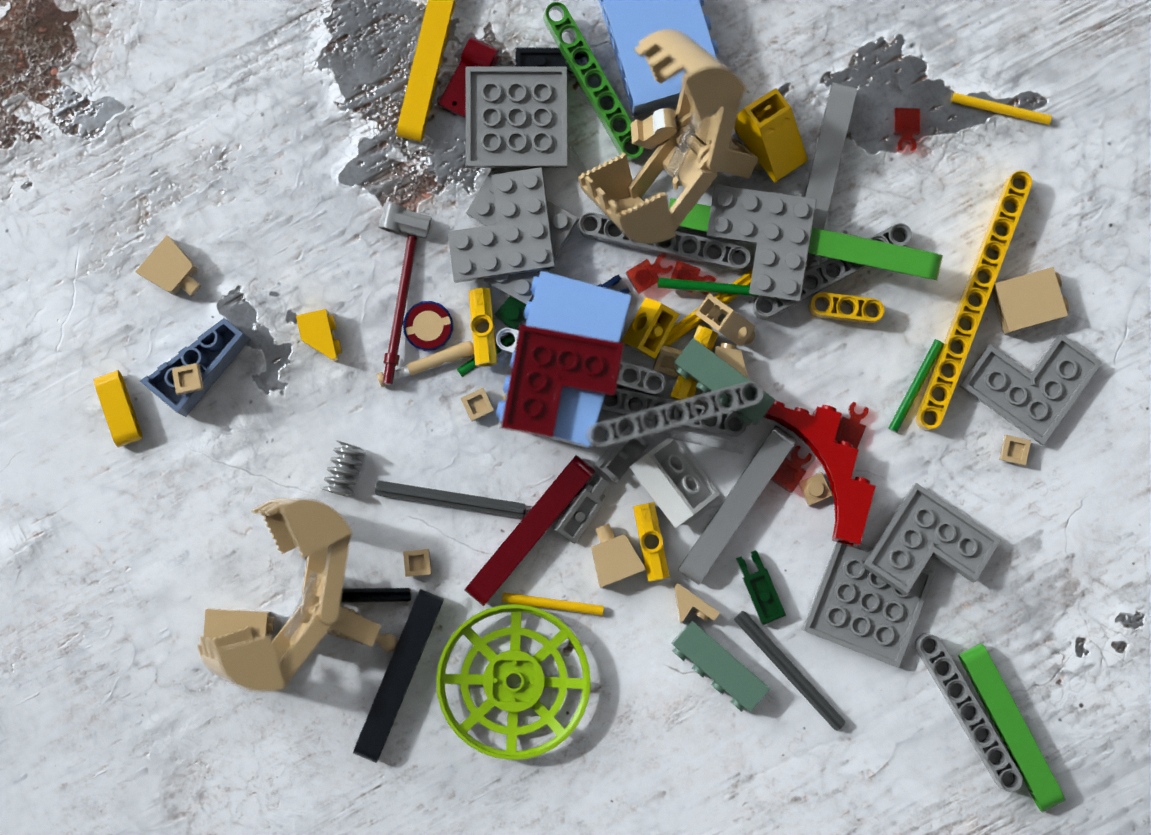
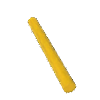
(1001, 108)
(553, 604)

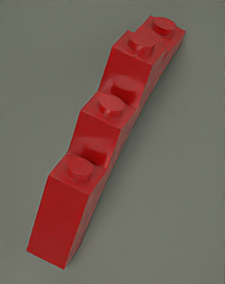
(838, 460)

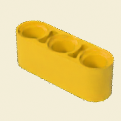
(858, 308)
(118, 408)

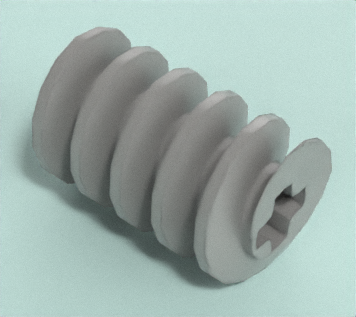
(343, 469)

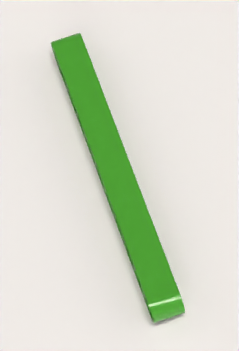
(848, 248)

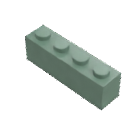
(714, 374)
(720, 666)

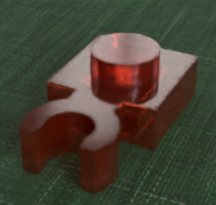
(906, 124)
(688, 272)
(646, 275)
(851, 429)
(790, 471)

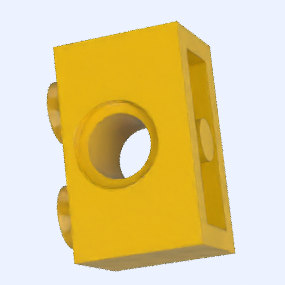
(650, 328)

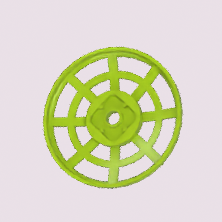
(513, 699)

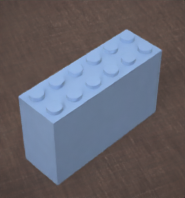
(633, 21)
(580, 310)

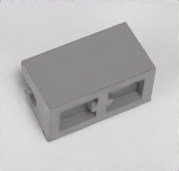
(621, 456)

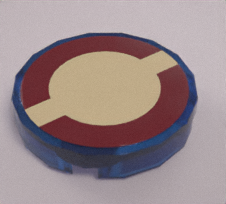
(428, 326)

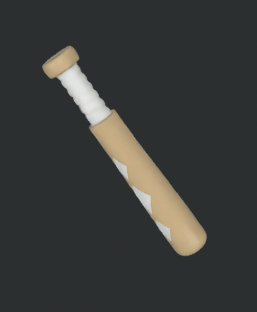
(432, 361)

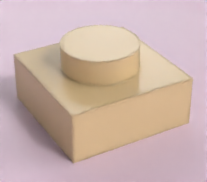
(666, 359)
(187, 379)
(477, 404)
(1015, 450)
(815, 489)
(417, 562)

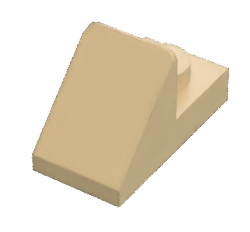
(686, 600)

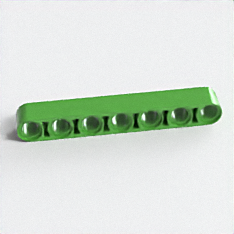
(592, 68)
(1011, 727)

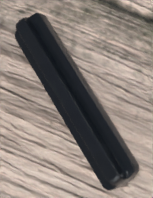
(376, 595)

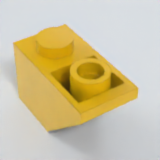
(317, 332)

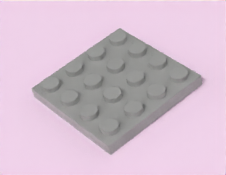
(516, 117)
(862, 609)

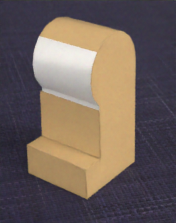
(654, 129)

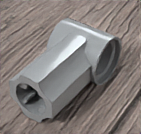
(398, 219)

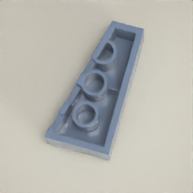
(213, 353)

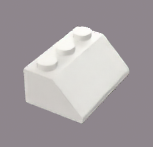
(674, 481)

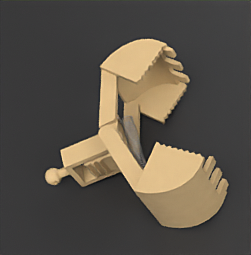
(700, 131)
(271, 663)

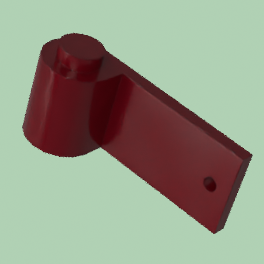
(475, 54)

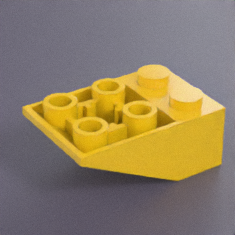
(772, 134)

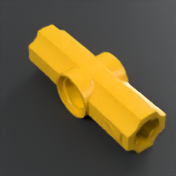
(482, 311)
(686, 388)
(654, 559)

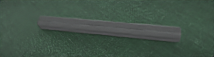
(450, 499)
(789, 670)

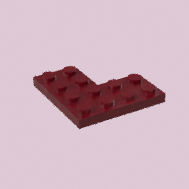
(545, 364)

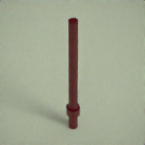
(392, 358)

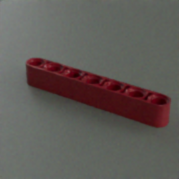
(529, 530)

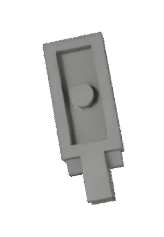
(582, 509)

